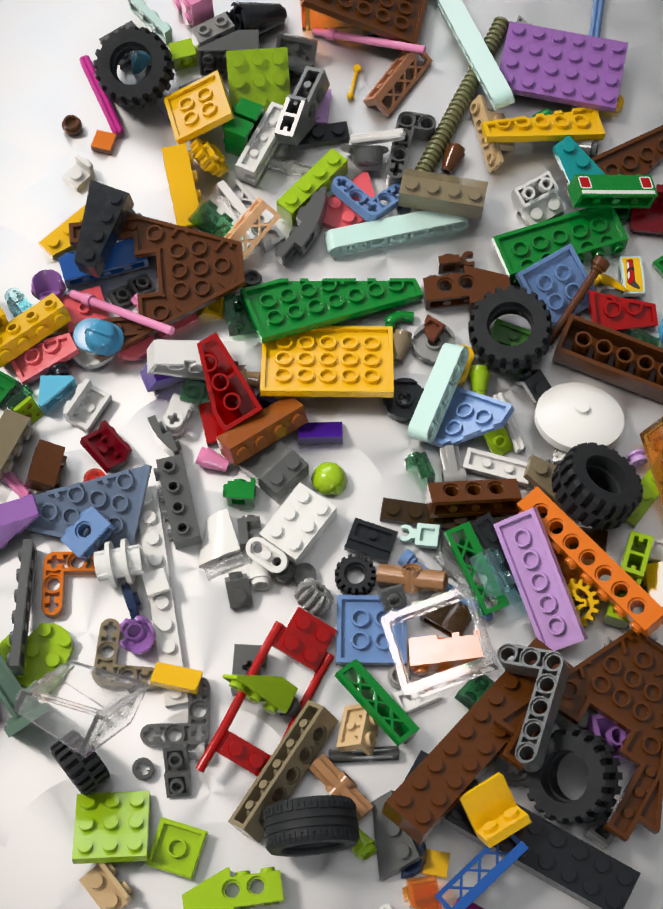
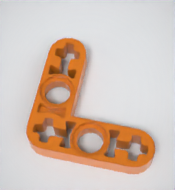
(59, 573)

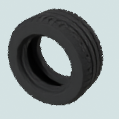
(310, 825)

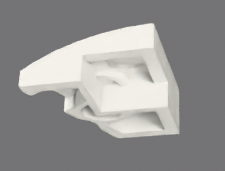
(218, 539)

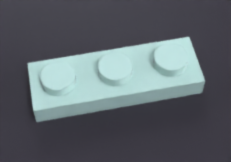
(151, 20)

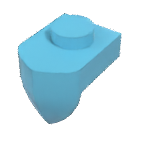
(139, 61)

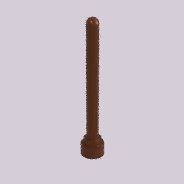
(599, 266)

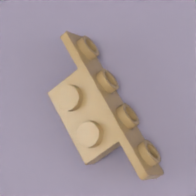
(491, 151)

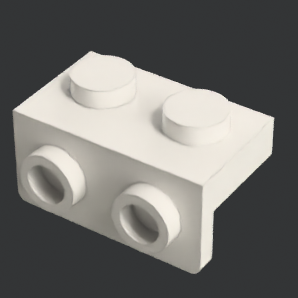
(86, 405)

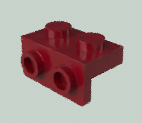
(107, 447)

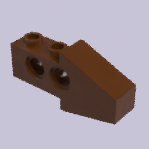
(477, 279)

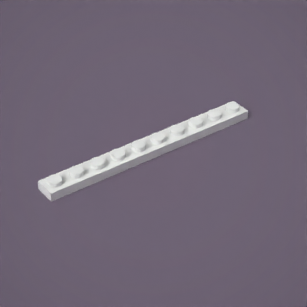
(163, 604)

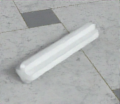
(378, 137)
(512, 429)

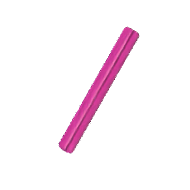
(101, 96)

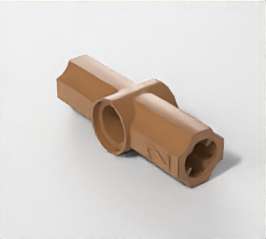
(412, 577)
(340, 784)

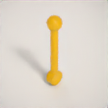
(357, 69)

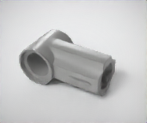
(451, 464)

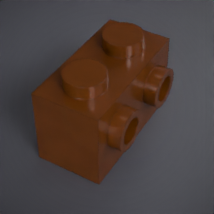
(45, 466)

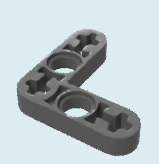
(186, 728)

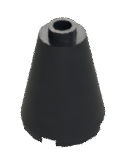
(257, 16)

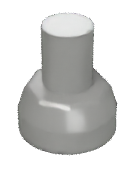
(198, 752)

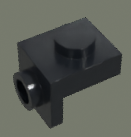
(534, 383)

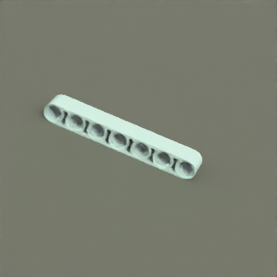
(391, 231)

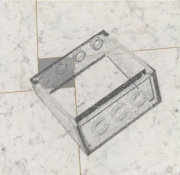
(77, 724)

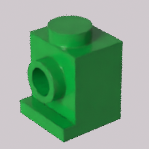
(240, 492)

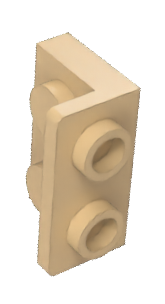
(357, 730)
(105, 887)

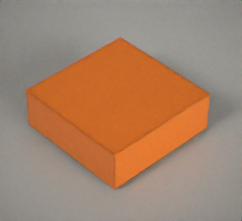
(103, 142)

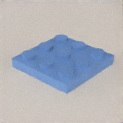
(556, 281)
(362, 632)

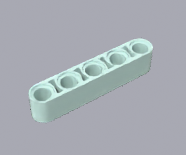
(438, 392)

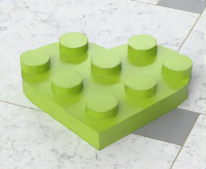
(46, 650)

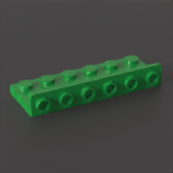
(588, 230)

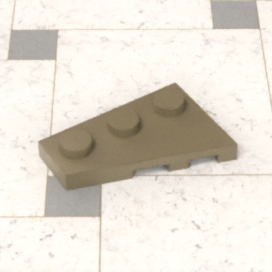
(539, 474)

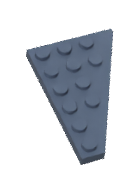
(115, 495)

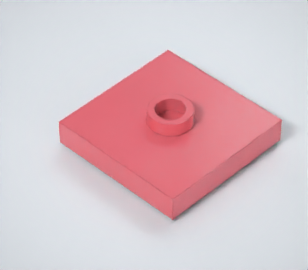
(80, 312)

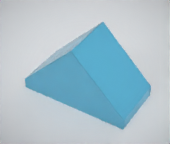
(54, 390)

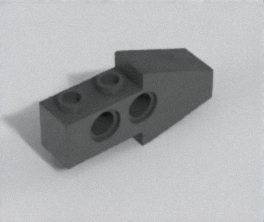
(301, 107)

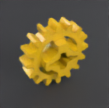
(208, 157)
(588, 602)

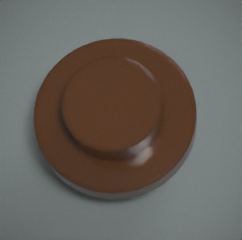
(71, 124)

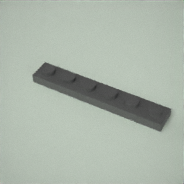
(21, 615)

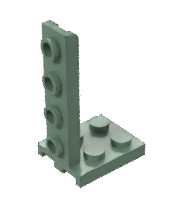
(8, 691)

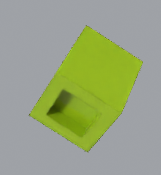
(184, 54)

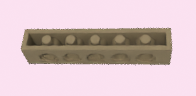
(284, 768)

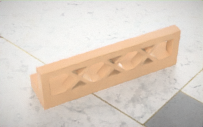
(246, 221)

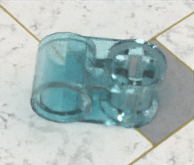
(19, 306)

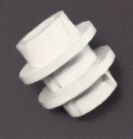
(119, 562)

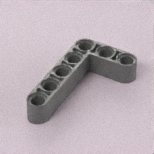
(540, 698)

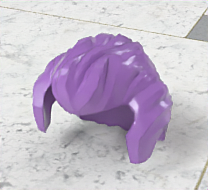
(46, 283)
(138, 634)

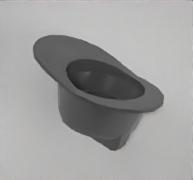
(365, 157)

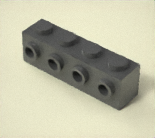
(178, 502)

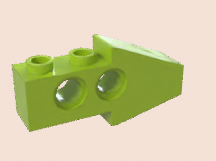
(634, 564)
(212, 892)

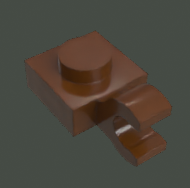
(452, 263)

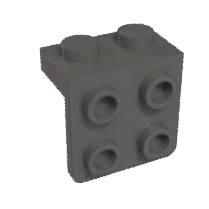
(300, 51)

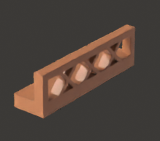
(404, 61)

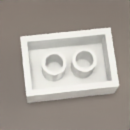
(299, 523)

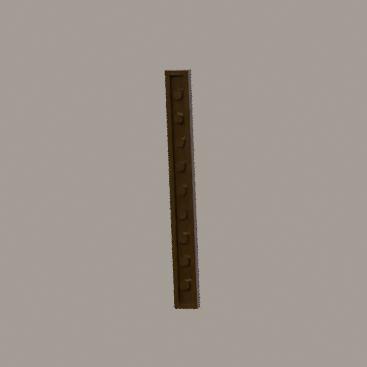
(411, 513)

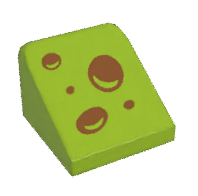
(29, 408)

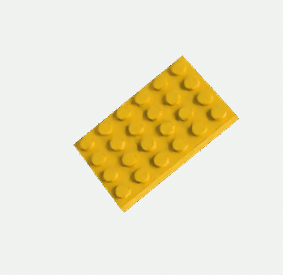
(330, 363)

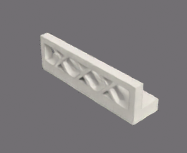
(237, 207)

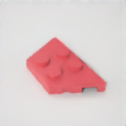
(340, 214)

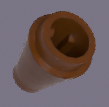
(453, 155)

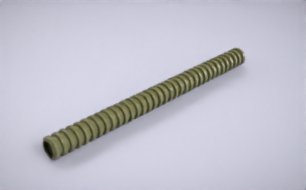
(459, 102)

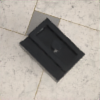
(371, 540)

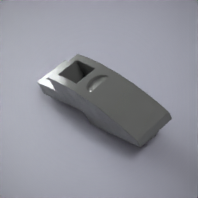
(309, 223)

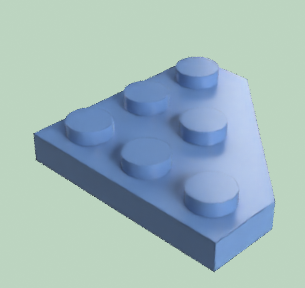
(470, 417)

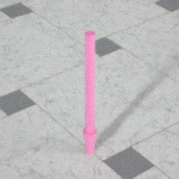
(333, 34)
(90, 300)

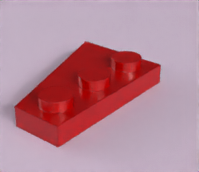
(620, 312)

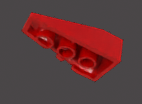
(227, 388)

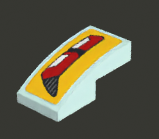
(632, 276)

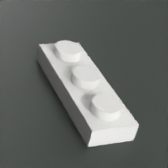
(494, 466)

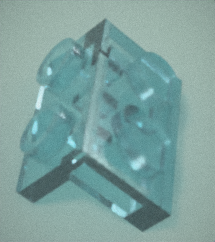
(492, 572)

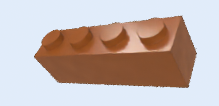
(262, 429)

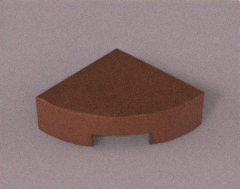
(433, 328)

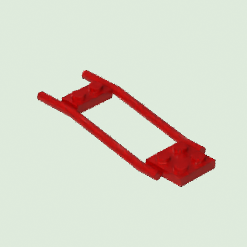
(303, 640)

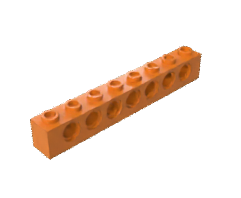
(603, 564)

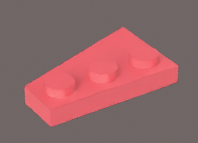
(43, 356)

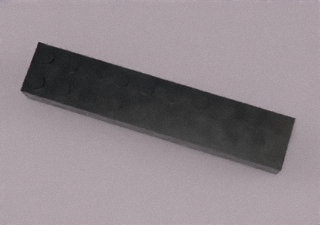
(558, 858)

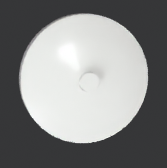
(578, 415)

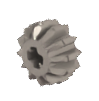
(314, 597)

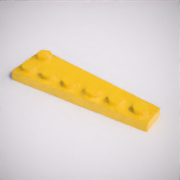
(579, 123)

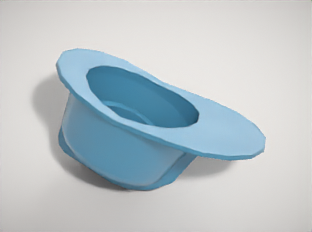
(98, 336)

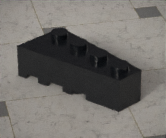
(101, 226)

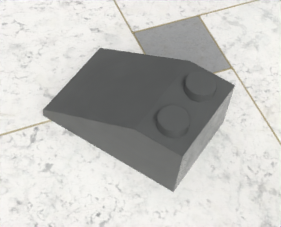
(276, 469)

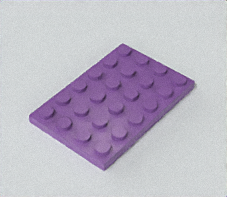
(563, 66)

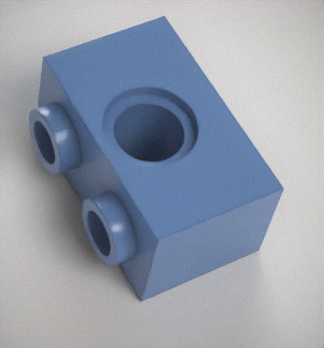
(100, 530)

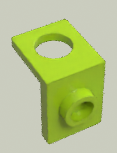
(498, 441)

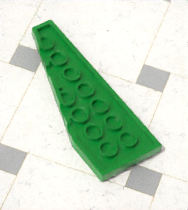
(294, 307)

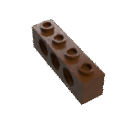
(472, 498)

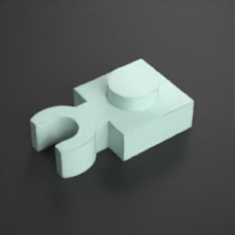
(424, 536)

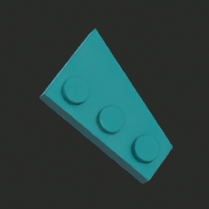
(573, 159)

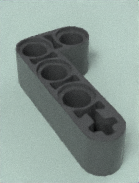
(419, 128)

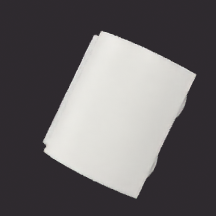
(537, 199)

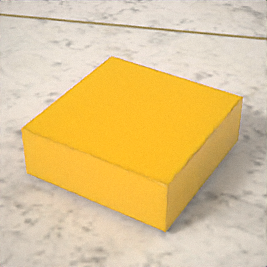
(436, 863)

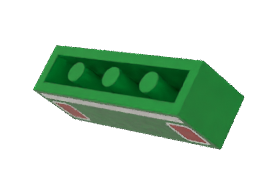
(612, 191)

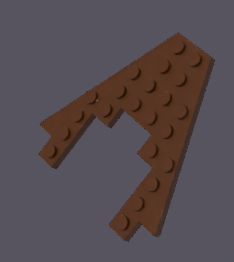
(191, 272)
(627, 689)

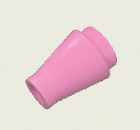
(210, 459)

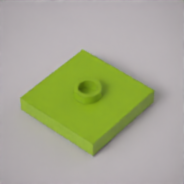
(176, 848)

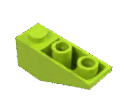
(270, 691)

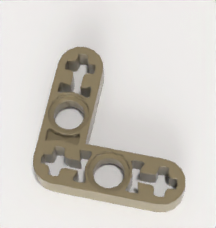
(110, 663)

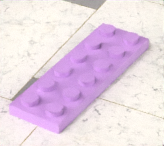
(540, 580)

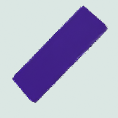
(320, 433)

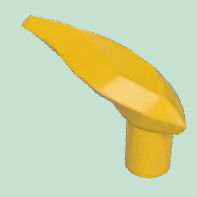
(609, 281)

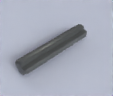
(379, 754)

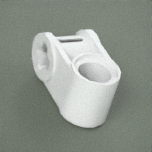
(178, 415)

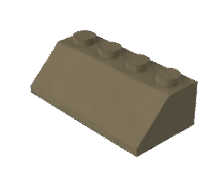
(442, 193)

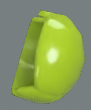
(329, 479)

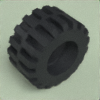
(83, 772)

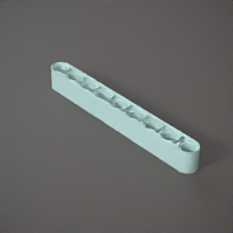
(477, 53)

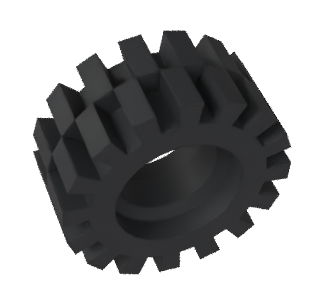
(350, 563)

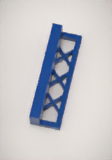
(487, 880)

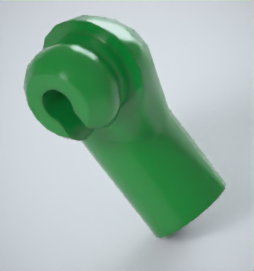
(399, 316)

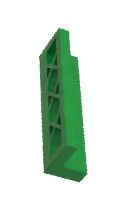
(472, 546)
(377, 702)

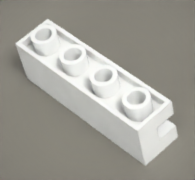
(260, 147)

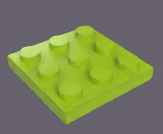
(258, 75)
(111, 827)

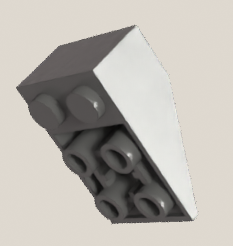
(213, 55)

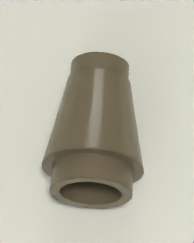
(401, 342)

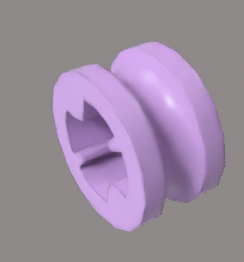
(637, 457)

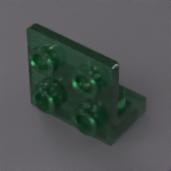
(237, 316)

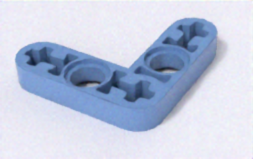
(368, 208)

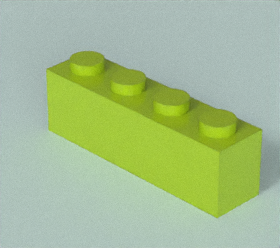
(320, 175)

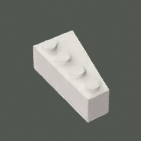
(182, 357)

